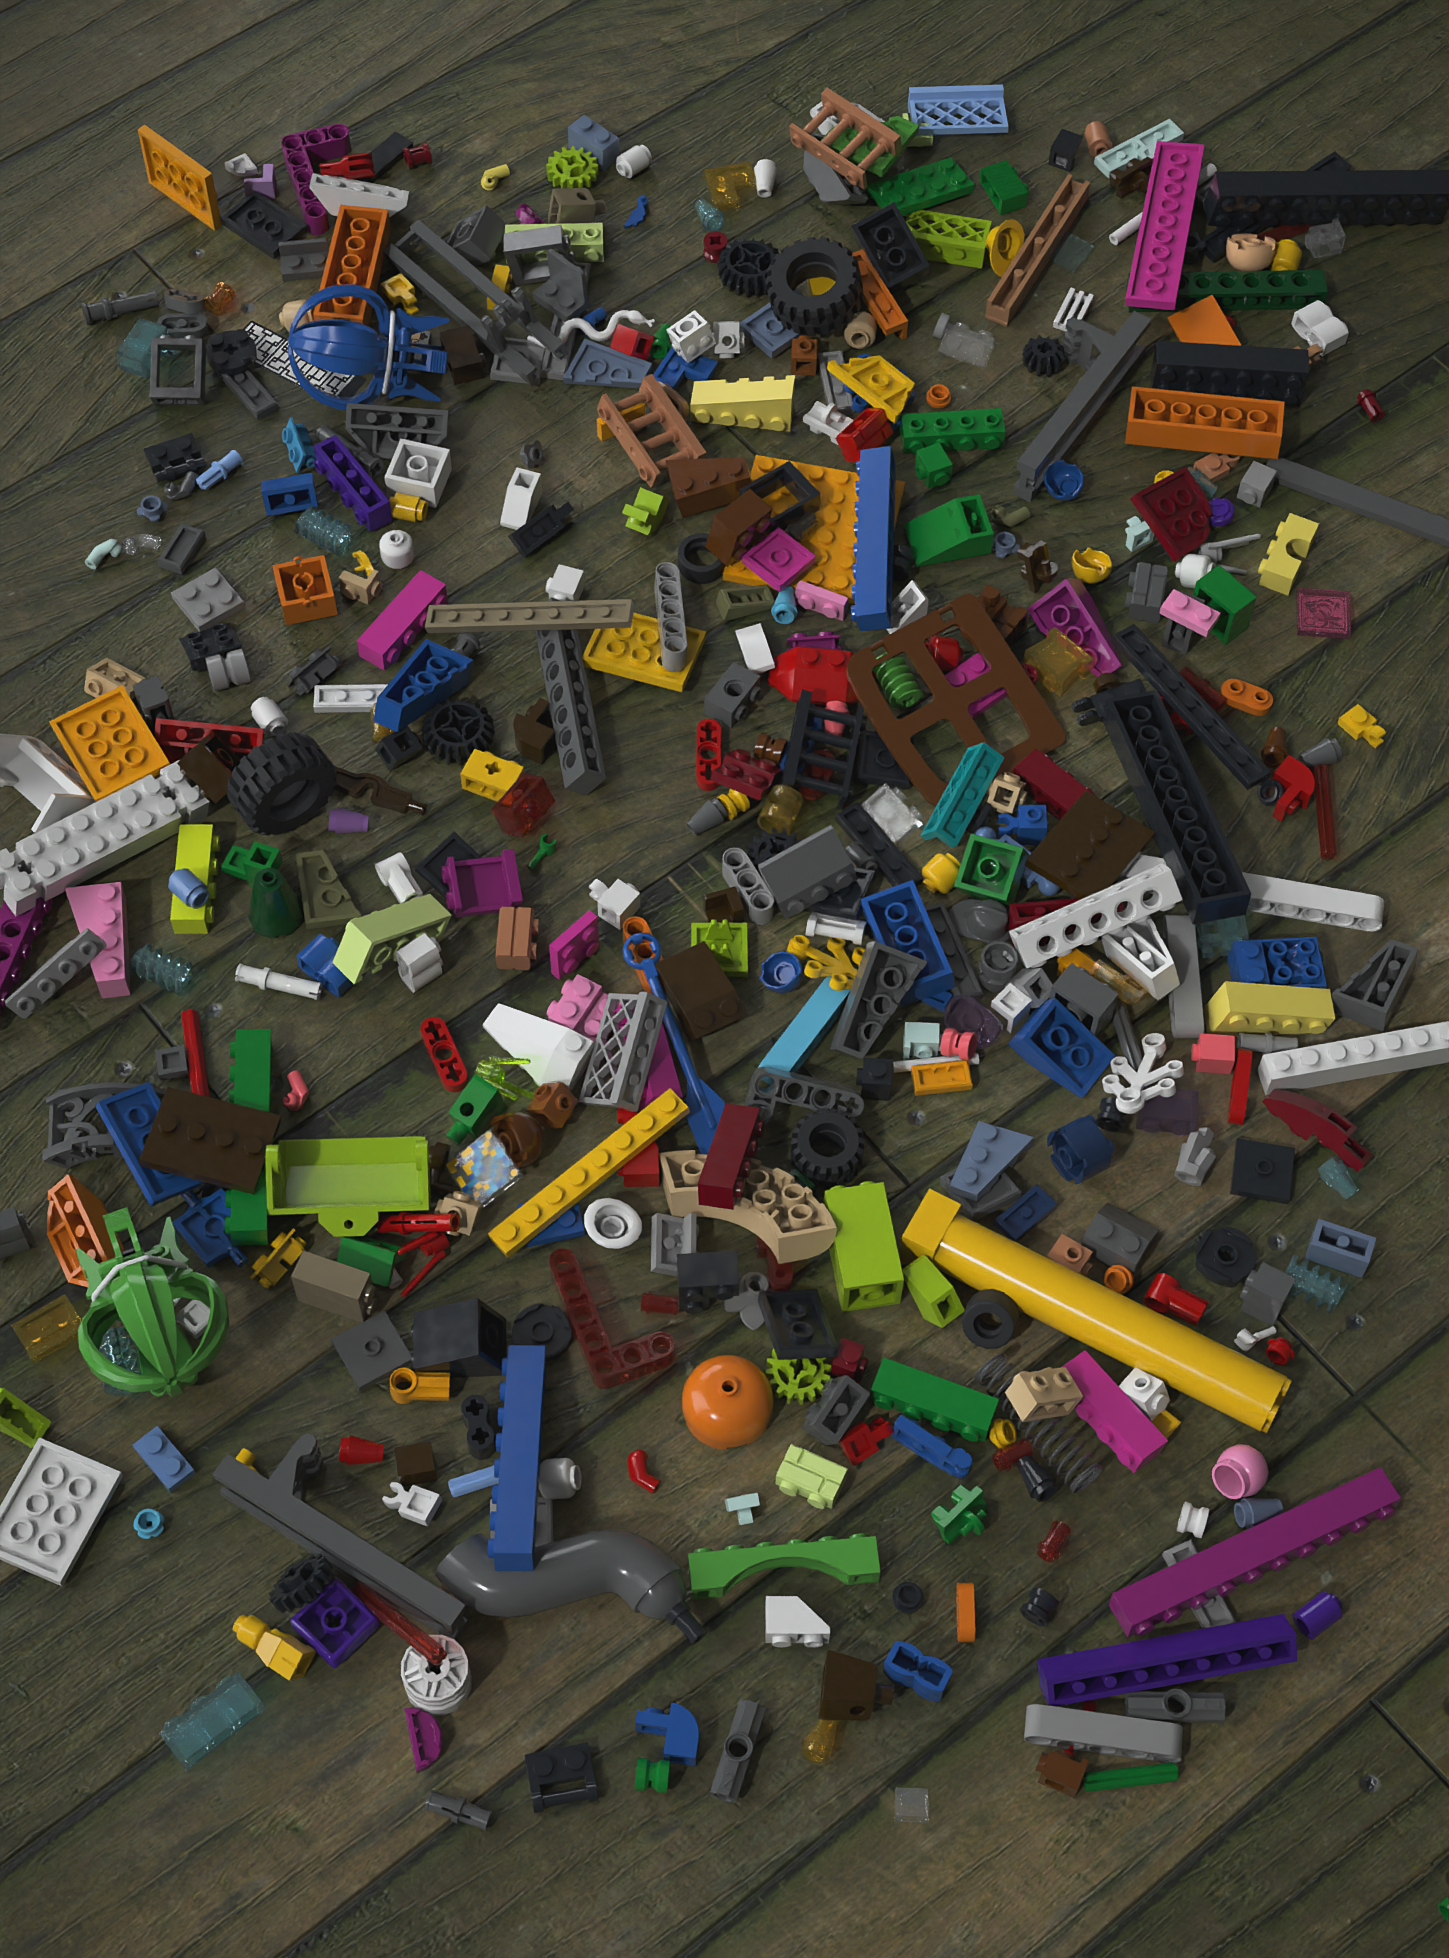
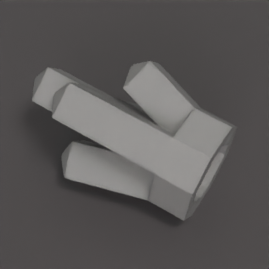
(1195, 1157)

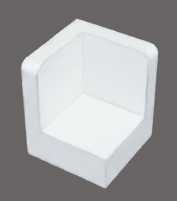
(1012, 1005)

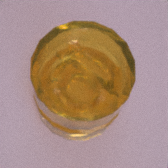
(780, 809)

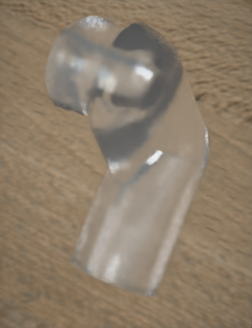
(141, 540)

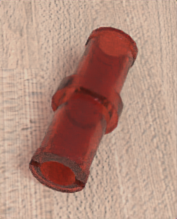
(1204, 689)

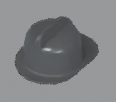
(981, 920)

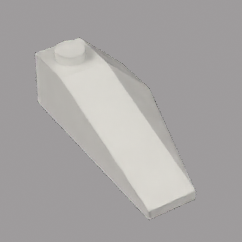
(554, 1050)

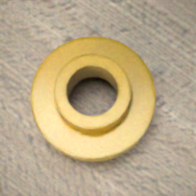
(1002, 1433)

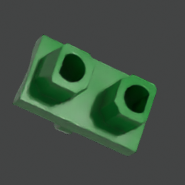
(964, 1516)

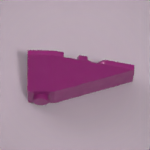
(1077, 617)

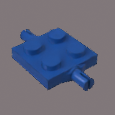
(205, 1228)

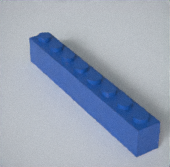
(874, 539)
(519, 1459)

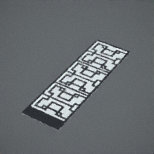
(273, 356)

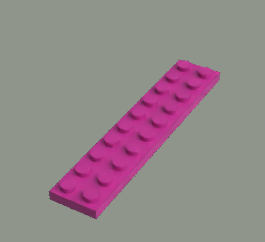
(1165, 226)

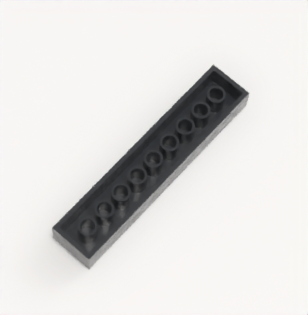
(1321, 196)
(1176, 807)

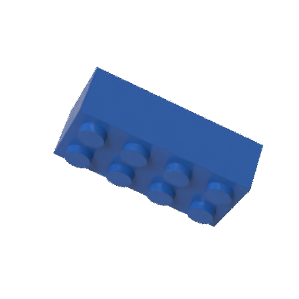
(901, 922)

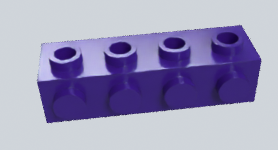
(352, 483)

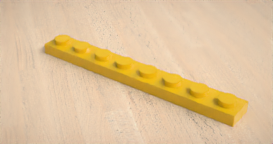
(588, 1173)

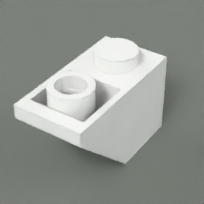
(521, 498)
(792, 1621)

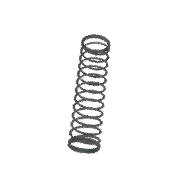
(1094, 1470)

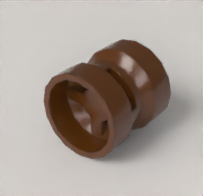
(769, 748)

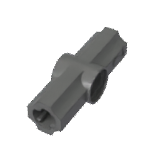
(1195, 1706)
(733, 1769)

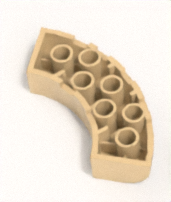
(770, 1207)

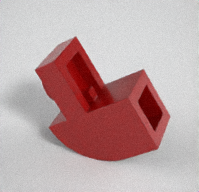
(1297, 785)

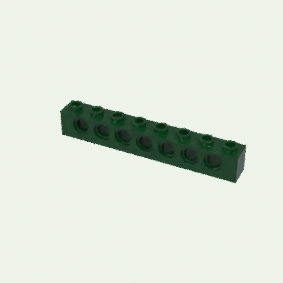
(1249, 290)

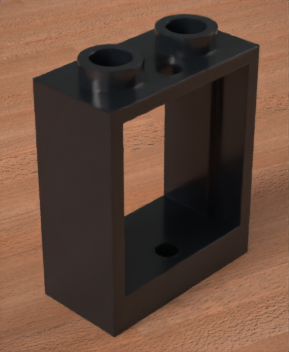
(797, 484)

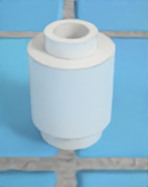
(633, 161)
(269, 716)

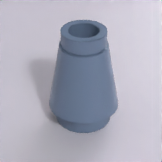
(1254, 1511)

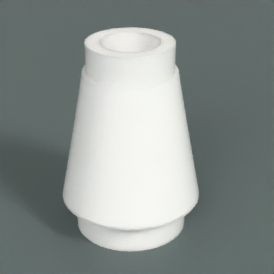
(765, 175)

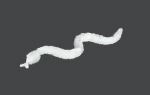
(633, 316)

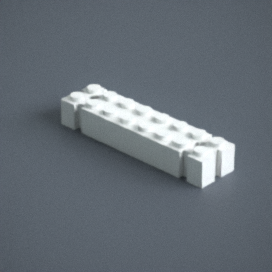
(99, 837)

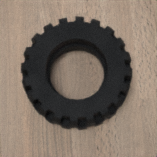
(810, 260)
(282, 783)

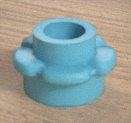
(143, 1518)

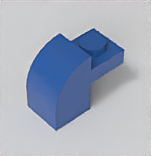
(678, 1727)

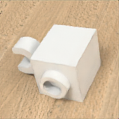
(617, 902)

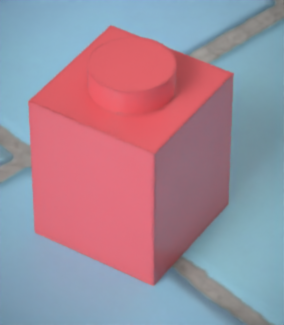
(1214, 1053)

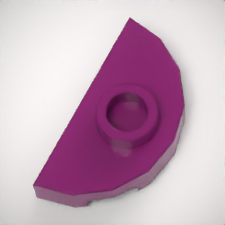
(527, 215)
(425, 1738)

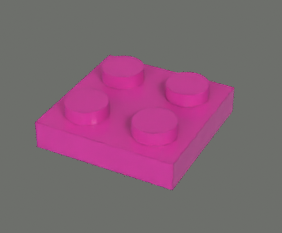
(778, 559)
(968, 671)
(574, 945)

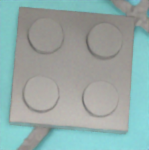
(207, 600)

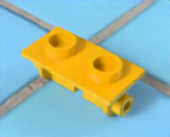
(285, 1249)

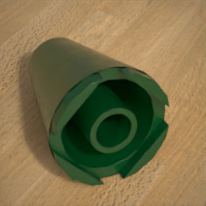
(274, 905)

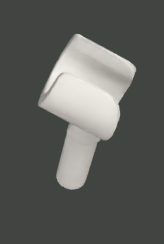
(1246, 1340)

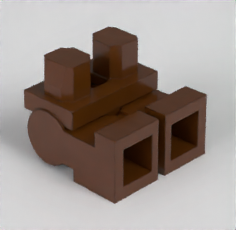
(1007, 619)

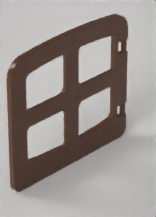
(948, 701)

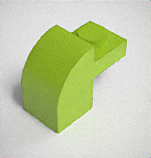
(646, 511)

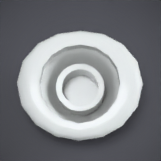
(612, 1223)

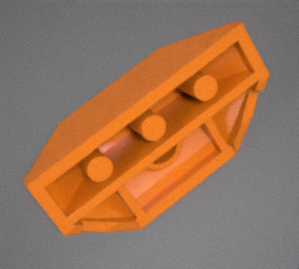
(77, 1222)

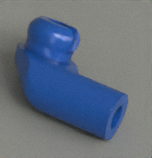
(595, 317)

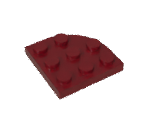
(1175, 512)

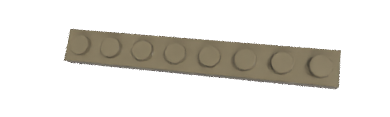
(530, 616)

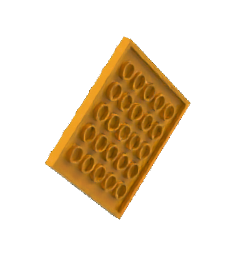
(832, 537)

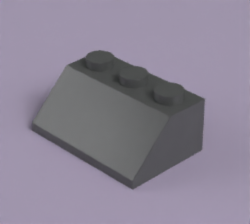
(808, 872)

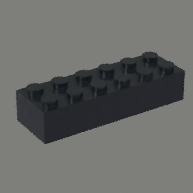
(1231, 370)

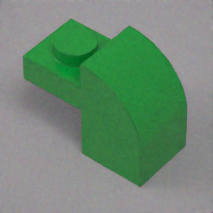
(247, 863)

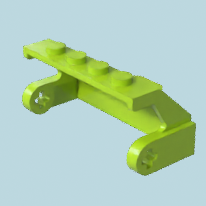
(348, 1179)

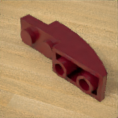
(1311, 1117)

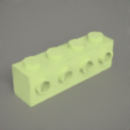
(585, 241)

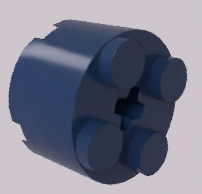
(1080, 1149)

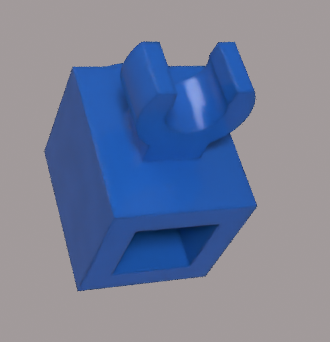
(1028, 825)

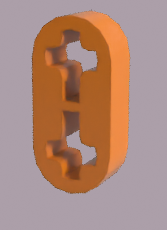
(965, 1612)

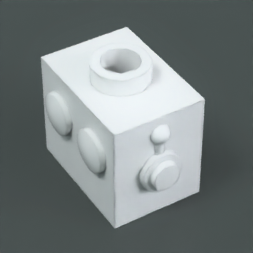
(691, 336)

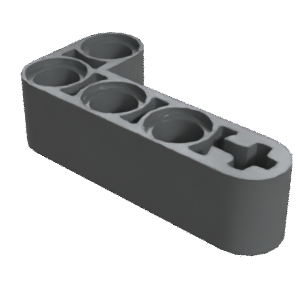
(805, 1097)

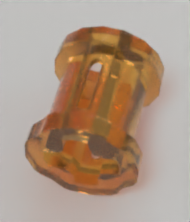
(219, 298)

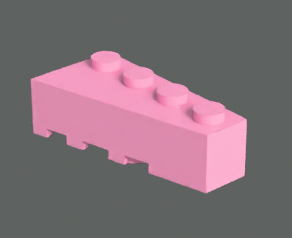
(105, 913)

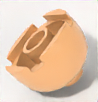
(1249, 253)

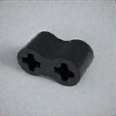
(478, 1427)

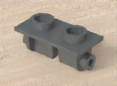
(304, 676)

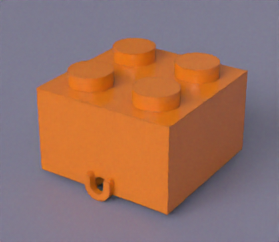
(305, 589)

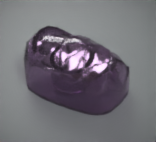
(972, 1015)

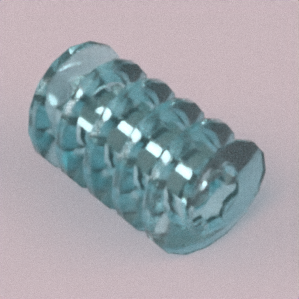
(324, 531)
(161, 969)
(1315, 1285)
(117, 1349)

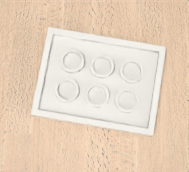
(53, 1510)

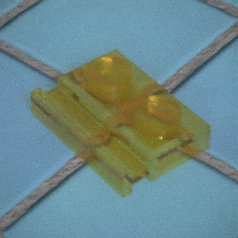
(48, 1328)

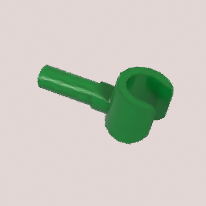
(545, 849)

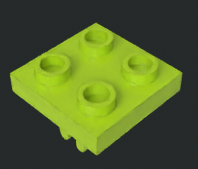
(726, 943)

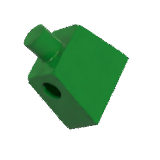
(474, 1110)

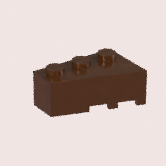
(707, 482)

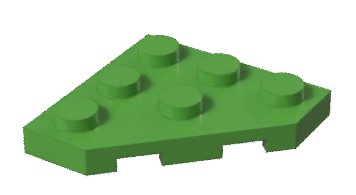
(903, 127)

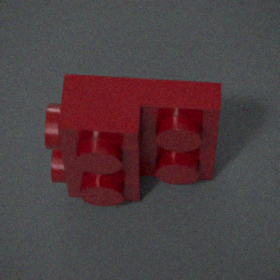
(747, 774)

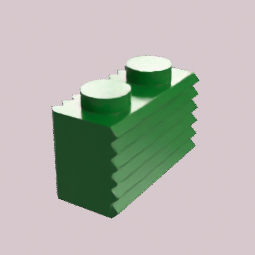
(1004, 187)

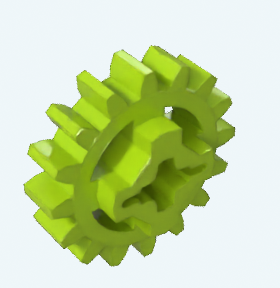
(572, 168)
(809, 1376)

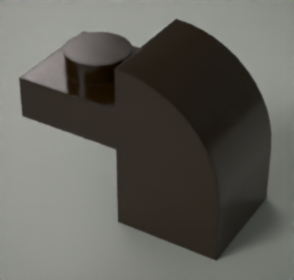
(531, 735)

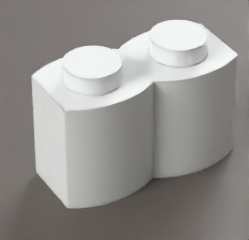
(1320, 327)
(419, 962)

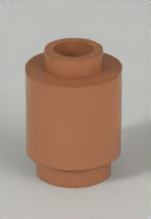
(1097, 138)

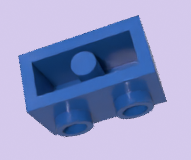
(289, 494)

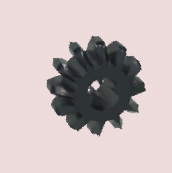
(1043, 355)

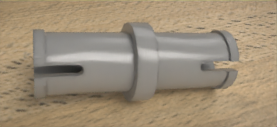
(1266, 1043)

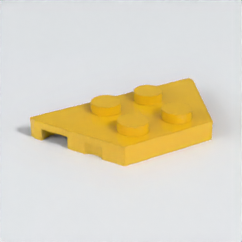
(876, 383)

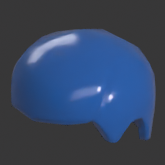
(1064, 480)
(782, 972)

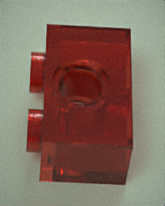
(523, 805)

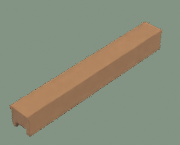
(1036, 251)

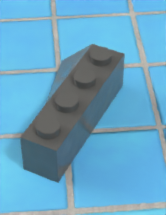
(874, 996)

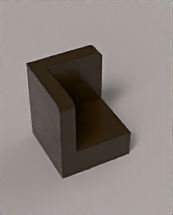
(724, 905)
(415, 1464)

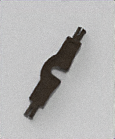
(382, 795)

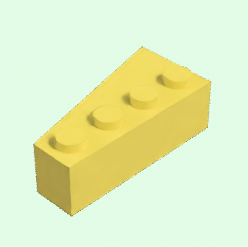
(745, 403)
(1268, 1009)

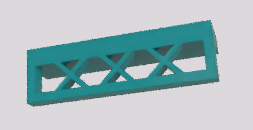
(963, 794)

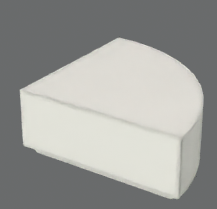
(241, 166)

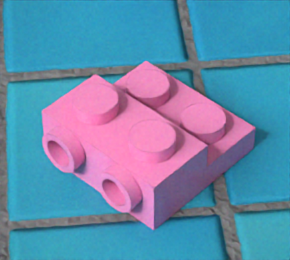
(580, 1007)

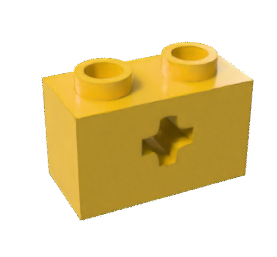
(489, 775)

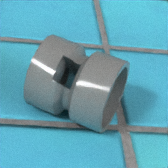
(227, 669)

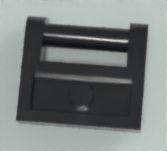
(561, 1767)

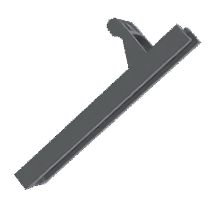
(506, 308)
(1088, 397)
(281, 1507)

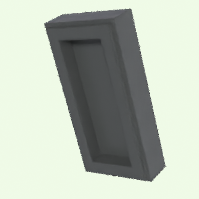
(181, 548)

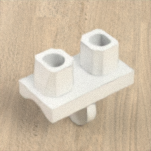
(826, 420)

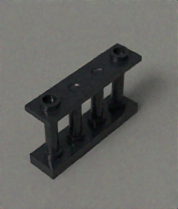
(797, 755)

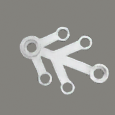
(1133, 1099)

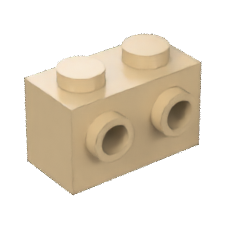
(1043, 1394)

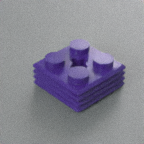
(335, 1603)

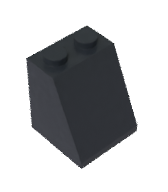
(459, 1340)

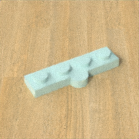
(1138, 147)

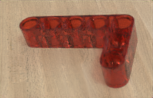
(594, 1330)

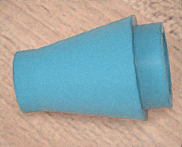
(785, 607)

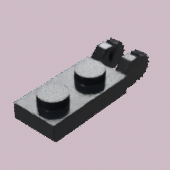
(1098, 701)

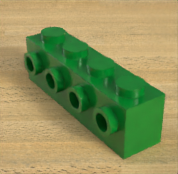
(953, 430)
(933, 1400)

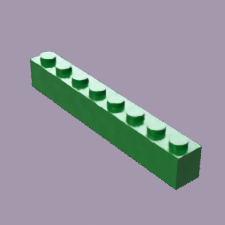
(251, 1089)

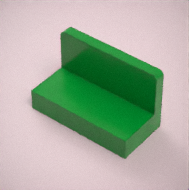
(370, 1256)

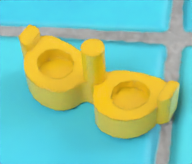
(364, 562)

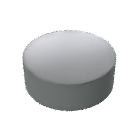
(941, 326)

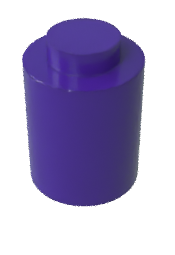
(1318, 1615)

